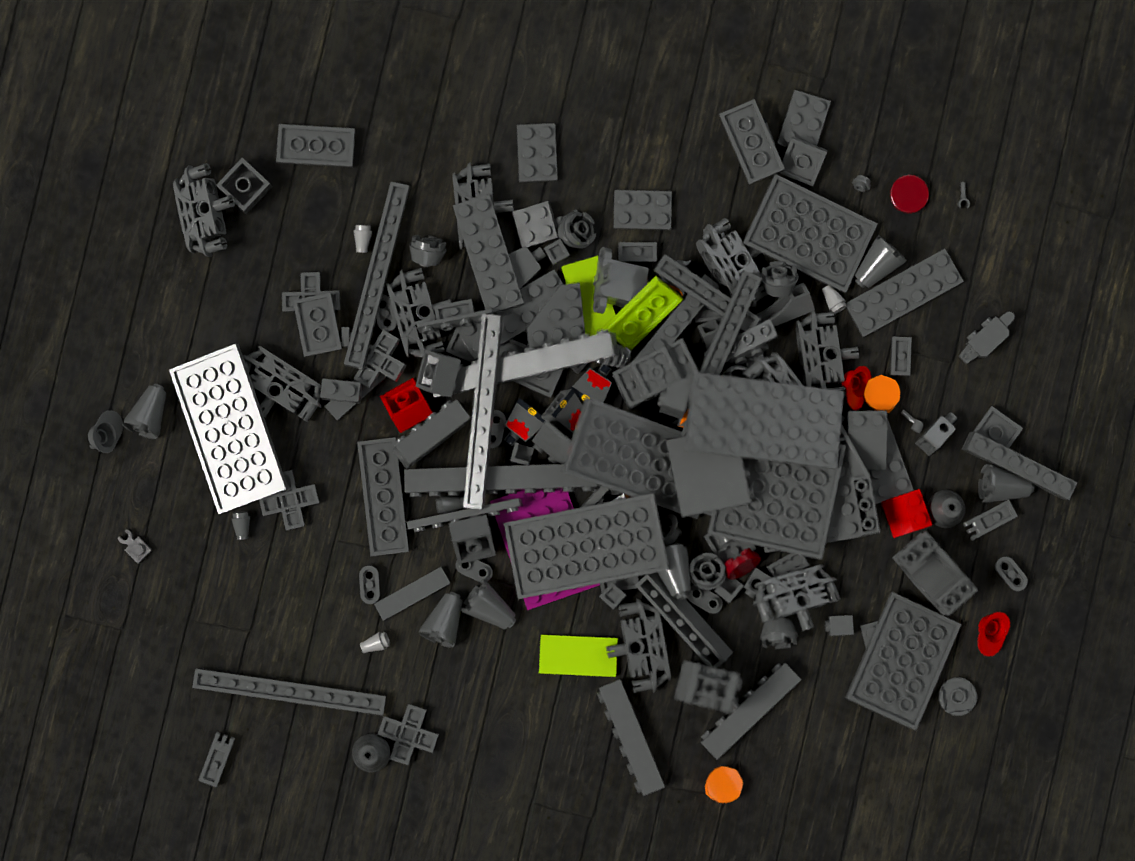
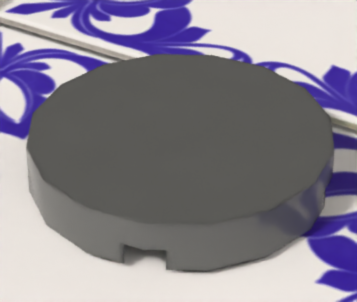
(957, 696)

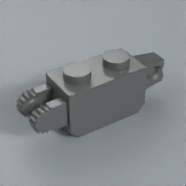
(988, 338)

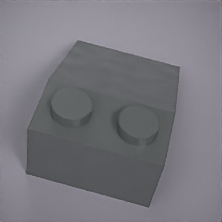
(869, 437)
(551, 442)

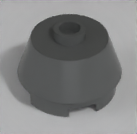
(576, 230)
(427, 251)
(779, 279)
(707, 571)
(779, 633)

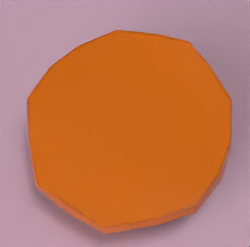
(882, 393)
(723, 784)

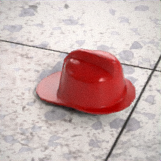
(855, 384)
(992, 633)

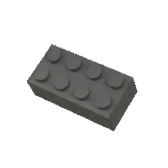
(431, 434)

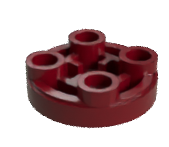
(909, 194)
(742, 565)

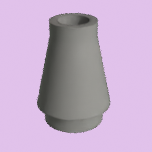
(362, 237)
(834, 300)
(375, 643)

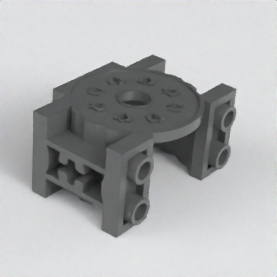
(654, 373)
(934, 573)
(707, 686)

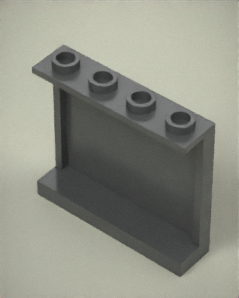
(708, 480)

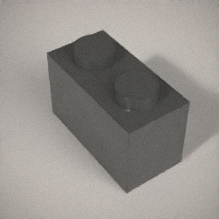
(341, 391)

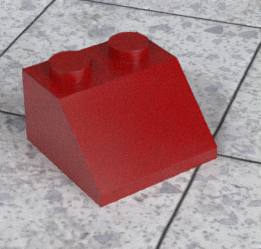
(406, 405)
(906, 513)

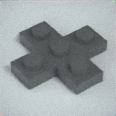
(309, 287)
(380, 361)
(290, 502)
(408, 734)

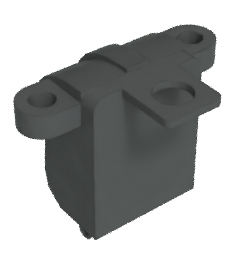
(616, 281)

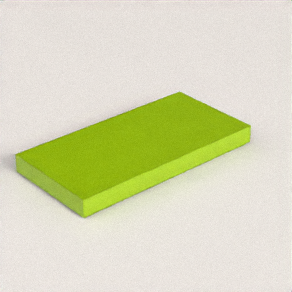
(584, 273)
(643, 313)
(577, 656)

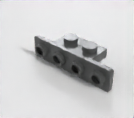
(453, 315)
(751, 343)

